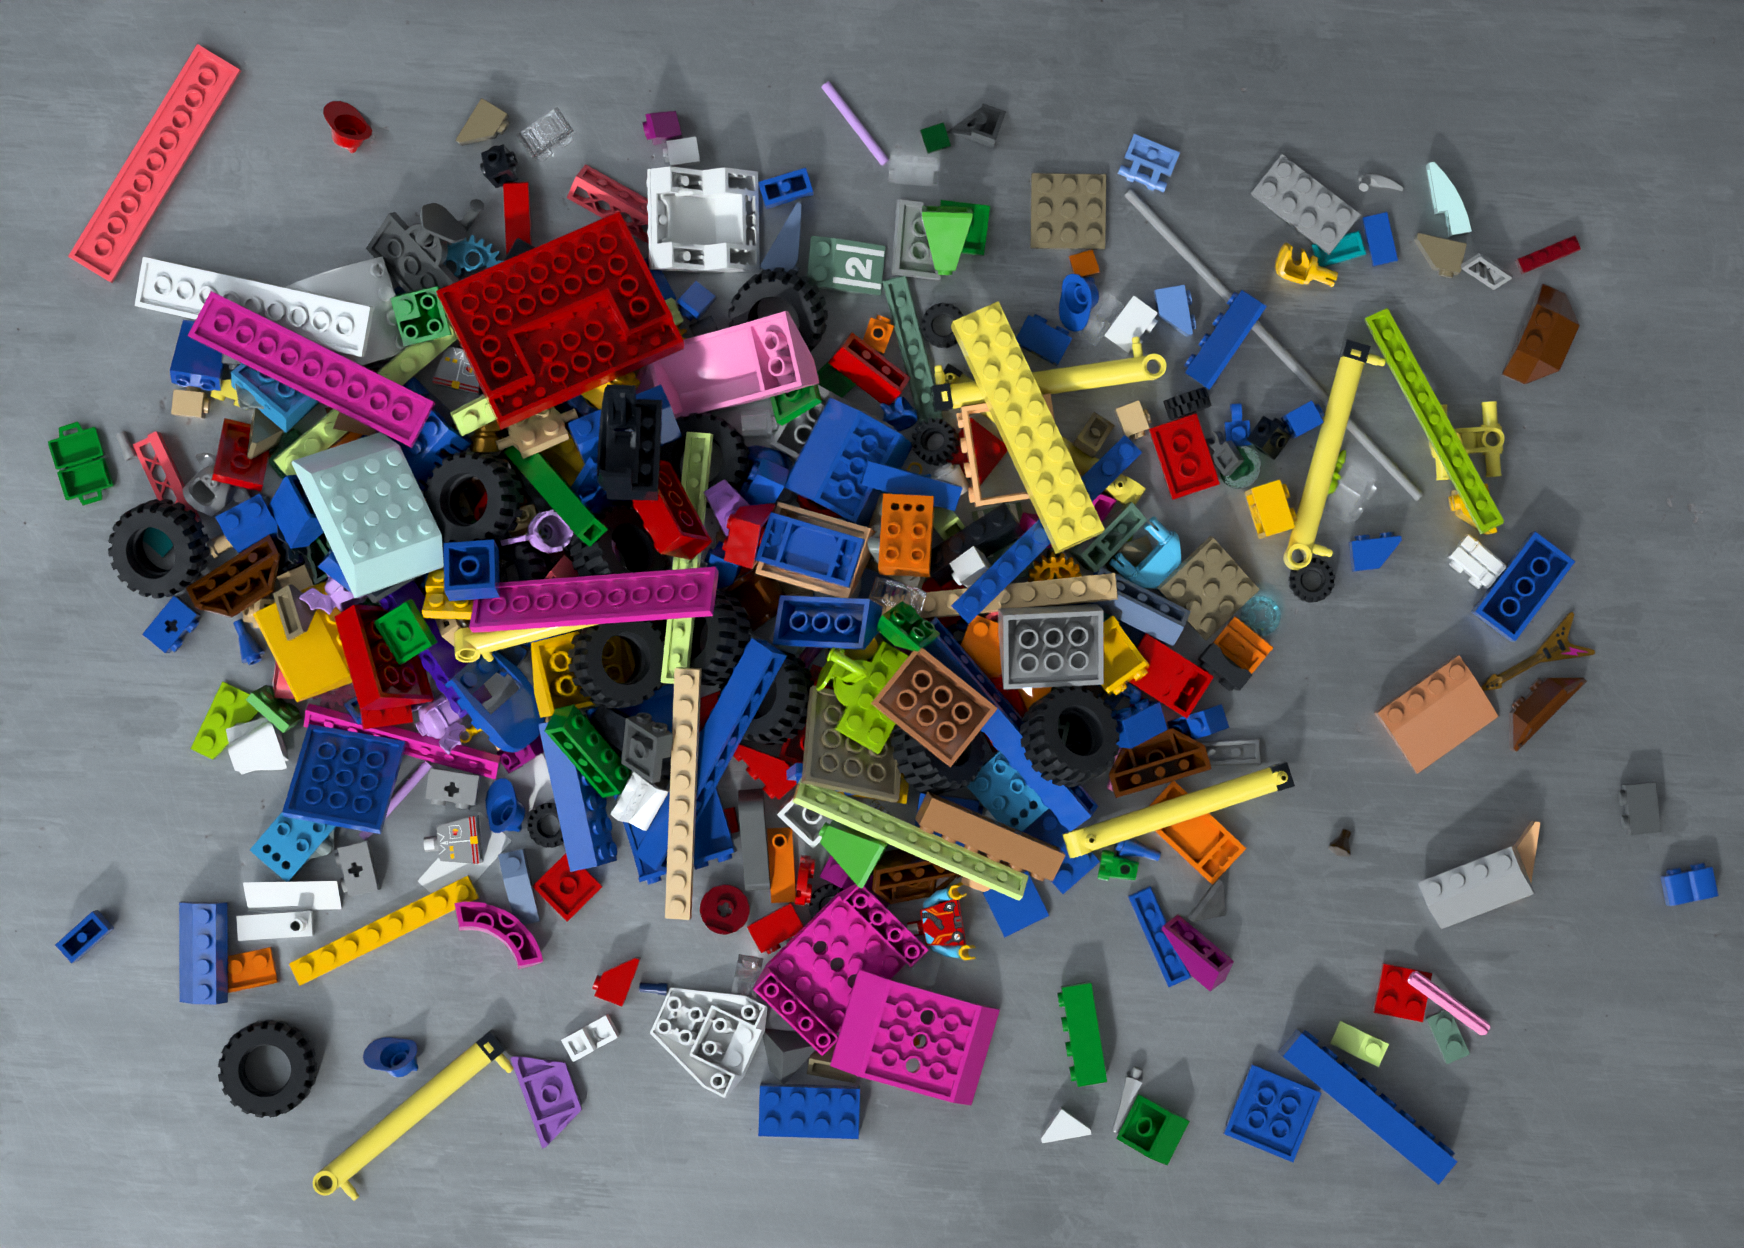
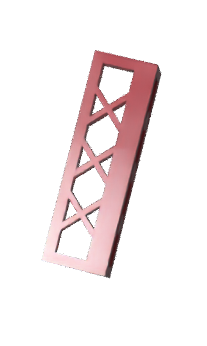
(615, 194)
(169, 467)

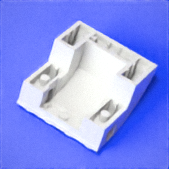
(703, 220)
(367, 285)

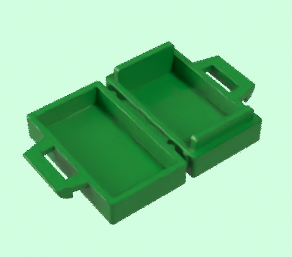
(77, 453)

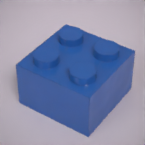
(471, 570)

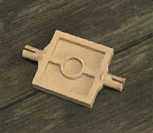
(538, 432)

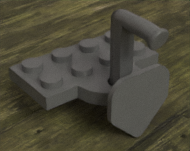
(418, 252)

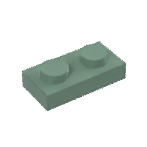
(1447, 1036)

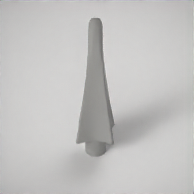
(1131, 1086)

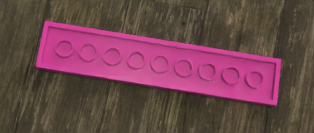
(311, 369)
(598, 600)

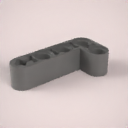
(753, 839)

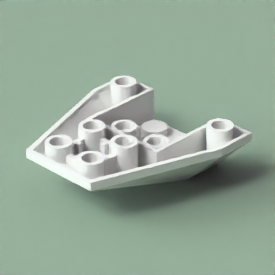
(711, 1035)

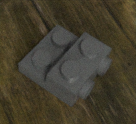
(646, 746)

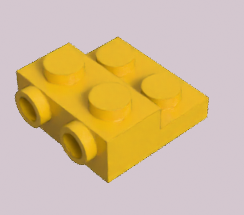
(437, 603)

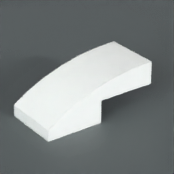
(590, 1037)

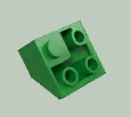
(420, 316)
(906, 628)

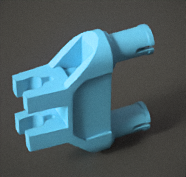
(1157, 563)

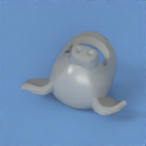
(210, 495)

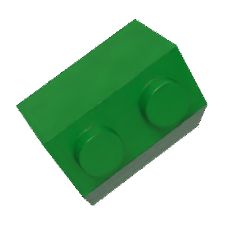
(1152, 1130)

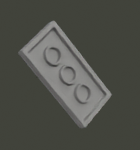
(1305, 204)

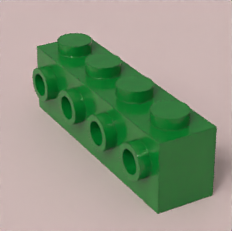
(588, 751)
(1083, 1033)

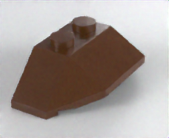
(1543, 338)
(238, 581)
(1538, 707)
(1157, 762)
(907, 877)

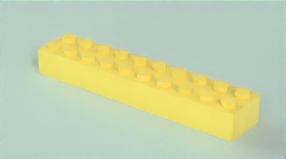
(1027, 427)

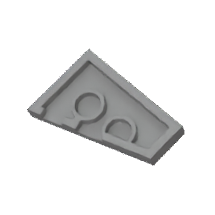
(911, 246)

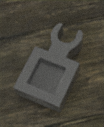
(1226, 454)

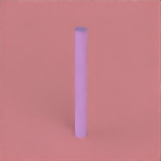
(855, 123)
(403, 792)

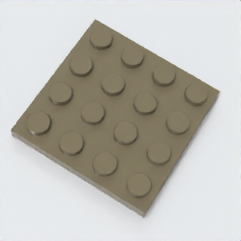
(838, 761)

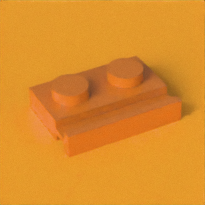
(1243, 645)
(251, 969)

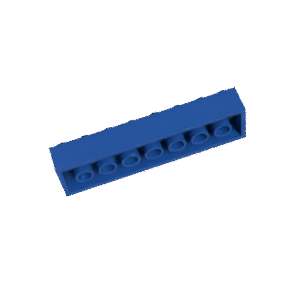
(1373, 1110)

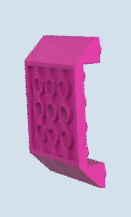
(805, 986)
(881, 1031)

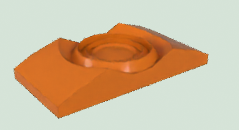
(1200, 840)

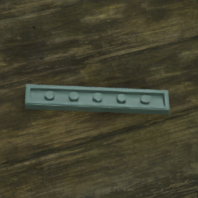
(911, 346)

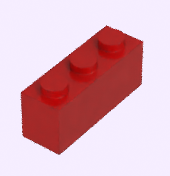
(869, 369)

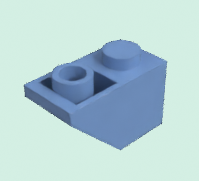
(1174, 310)

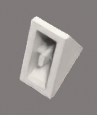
(1063, 1127)

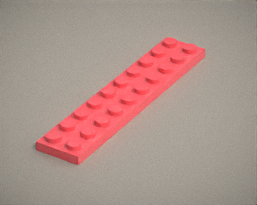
(154, 163)

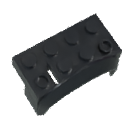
(629, 459)

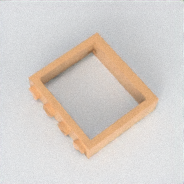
(970, 467)

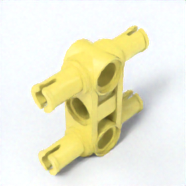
(1474, 441)

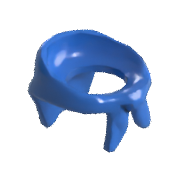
(899, 414)

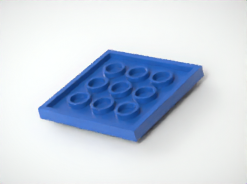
(344, 779)

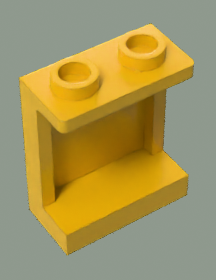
(1121, 658)

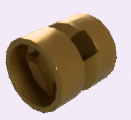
(485, 438)

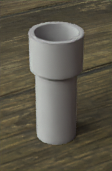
(128, 452)

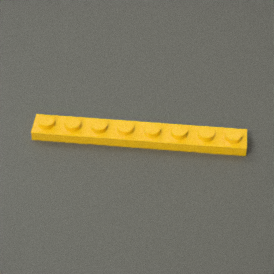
(383, 930)

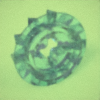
(1272, 614)

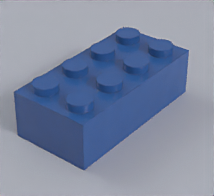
(1523, 586)
(809, 1111)

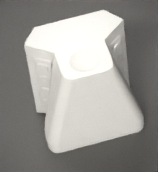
(256, 746)
(640, 801)

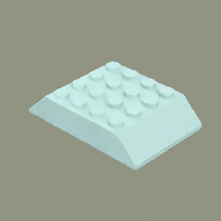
(371, 513)

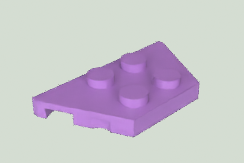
(548, 1095)

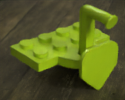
(856, 687)

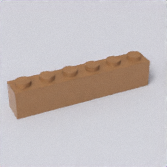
(990, 837)

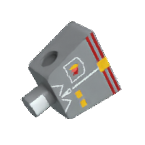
(456, 372)
(457, 841)

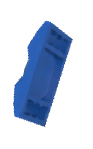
(810, 550)

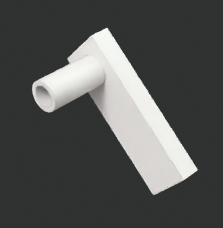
(275, 925)

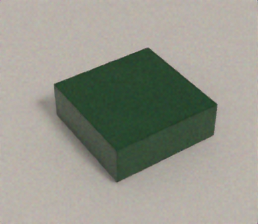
(935, 138)

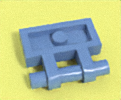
(1152, 156)

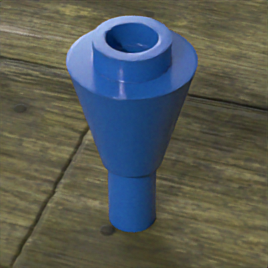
(249, 648)
(1135, 848)

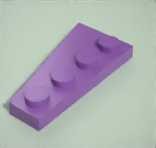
(724, 501)

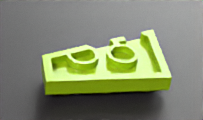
(225, 711)

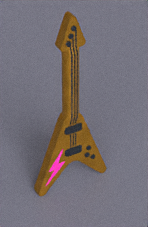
(1554, 648)

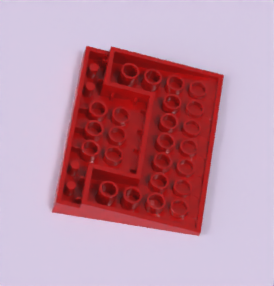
(560, 320)

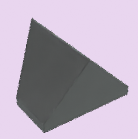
(981, 126)
(785, 1052)

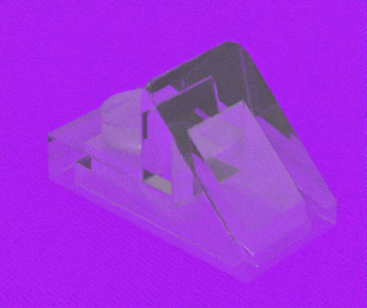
(1101, 318)

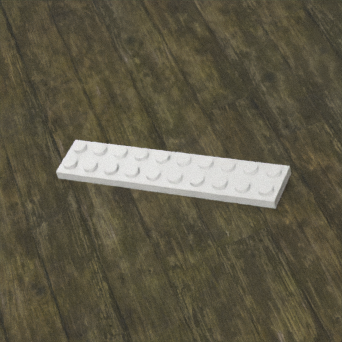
(322, 319)

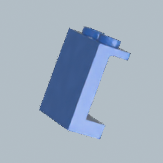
(195, 362)

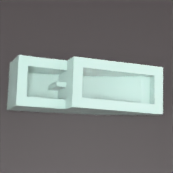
(1447, 201)

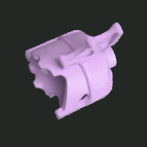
(556, 533)
(337, 597)
(440, 722)

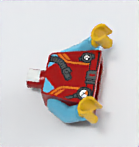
(943, 924)

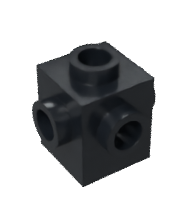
(499, 165)
(1269, 437)

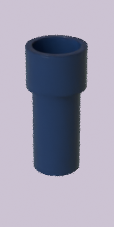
(660, 988)

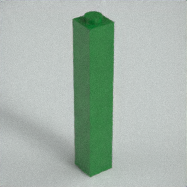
(559, 495)

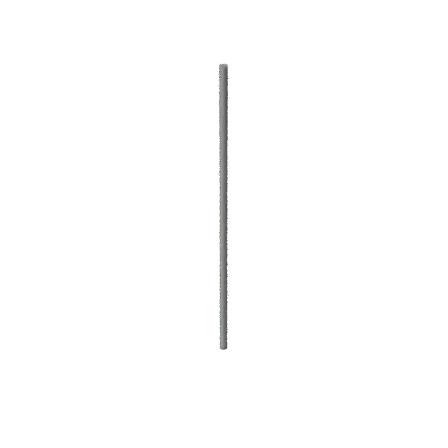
(1279, 350)

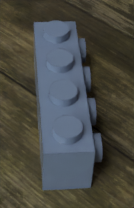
(1135, 610)

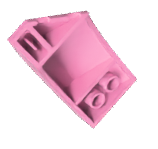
(733, 366)

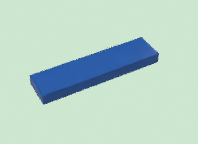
(909, 483)
(1152, 920)

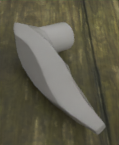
(1377, 181)

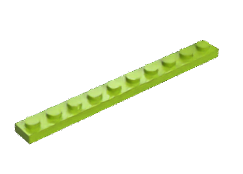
(1434, 421)

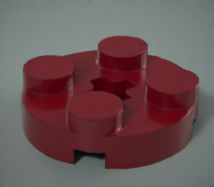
(712, 916)

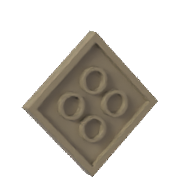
(1068, 211)
(1209, 587)

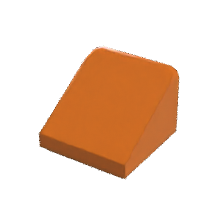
(1084, 264)

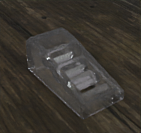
(913, 596)

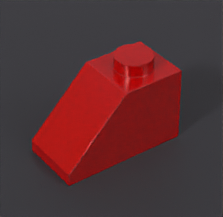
(616, 982)

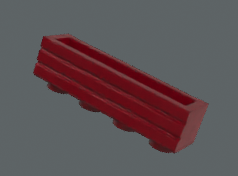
(1548, 254)

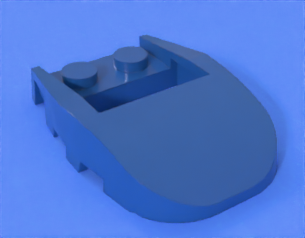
(516, 720)

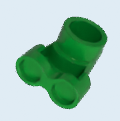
(1111, 864)

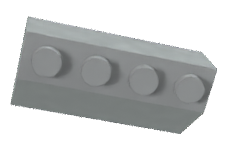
(1477, 887)

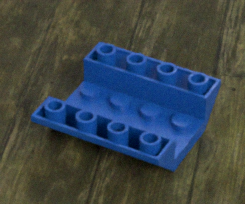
(835, 459)

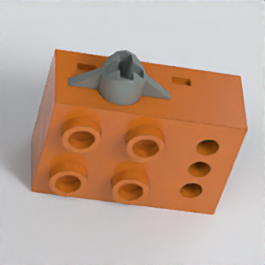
(905, 536)

